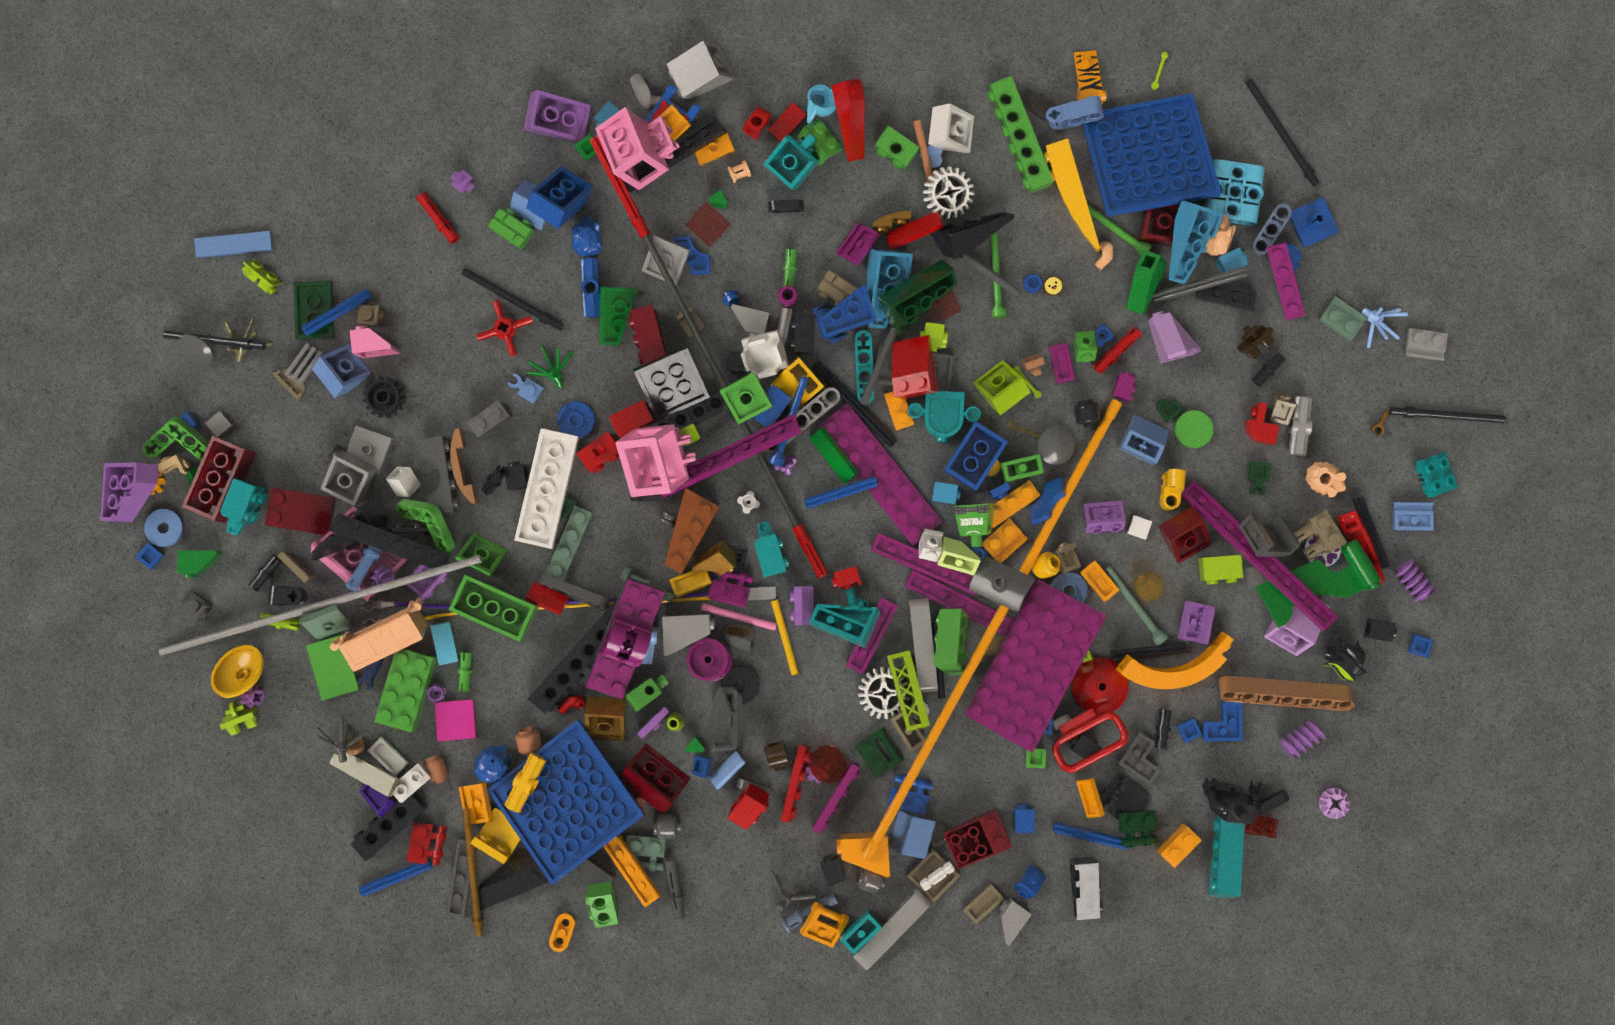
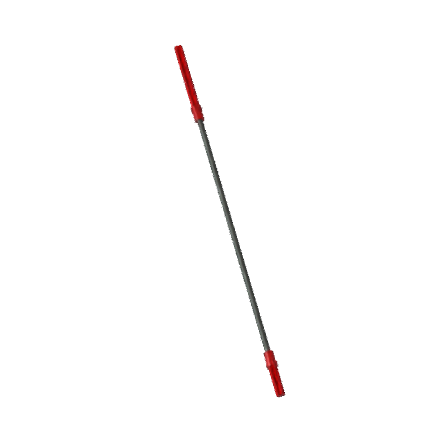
(639, 223)

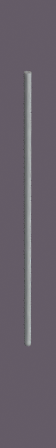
(321, 605)

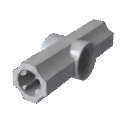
(1300, 426)

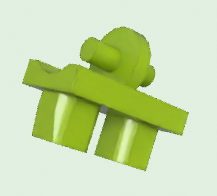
(238, 714)

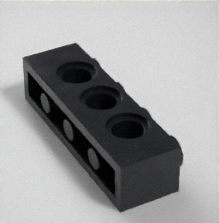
(366, 847)

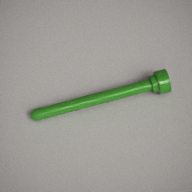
(1140, 246)
(998, 308)

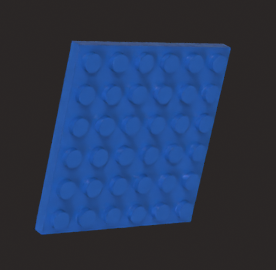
(1151, 155)
(574, 806)

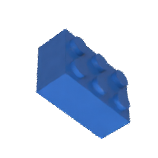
(559, 197)
(975, 456)

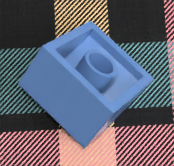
(340, 370)

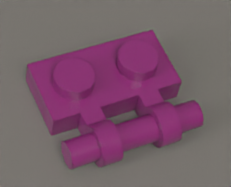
(731, 593)

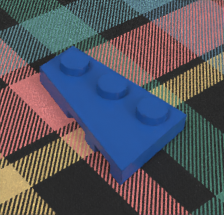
(848, 314)

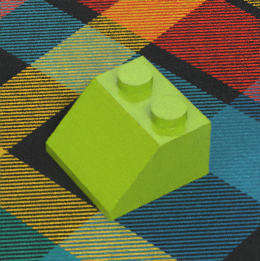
(1002, 387)

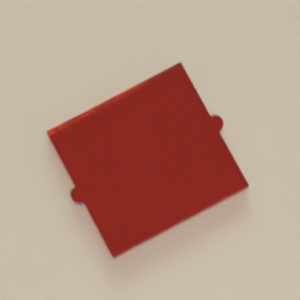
(707, 224)
(943, 308)

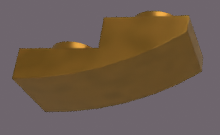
(884, 223)

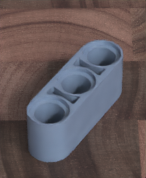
(1274, 221)

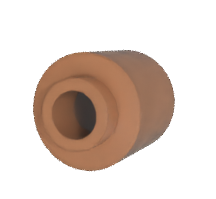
(436, 769)

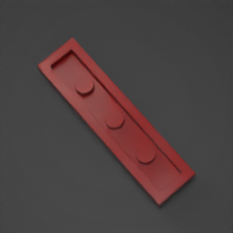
(798, 775)

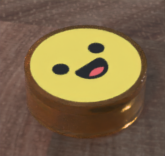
(1053, 286)

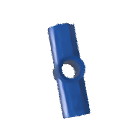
(590, 275)

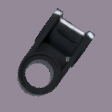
(285, 595)

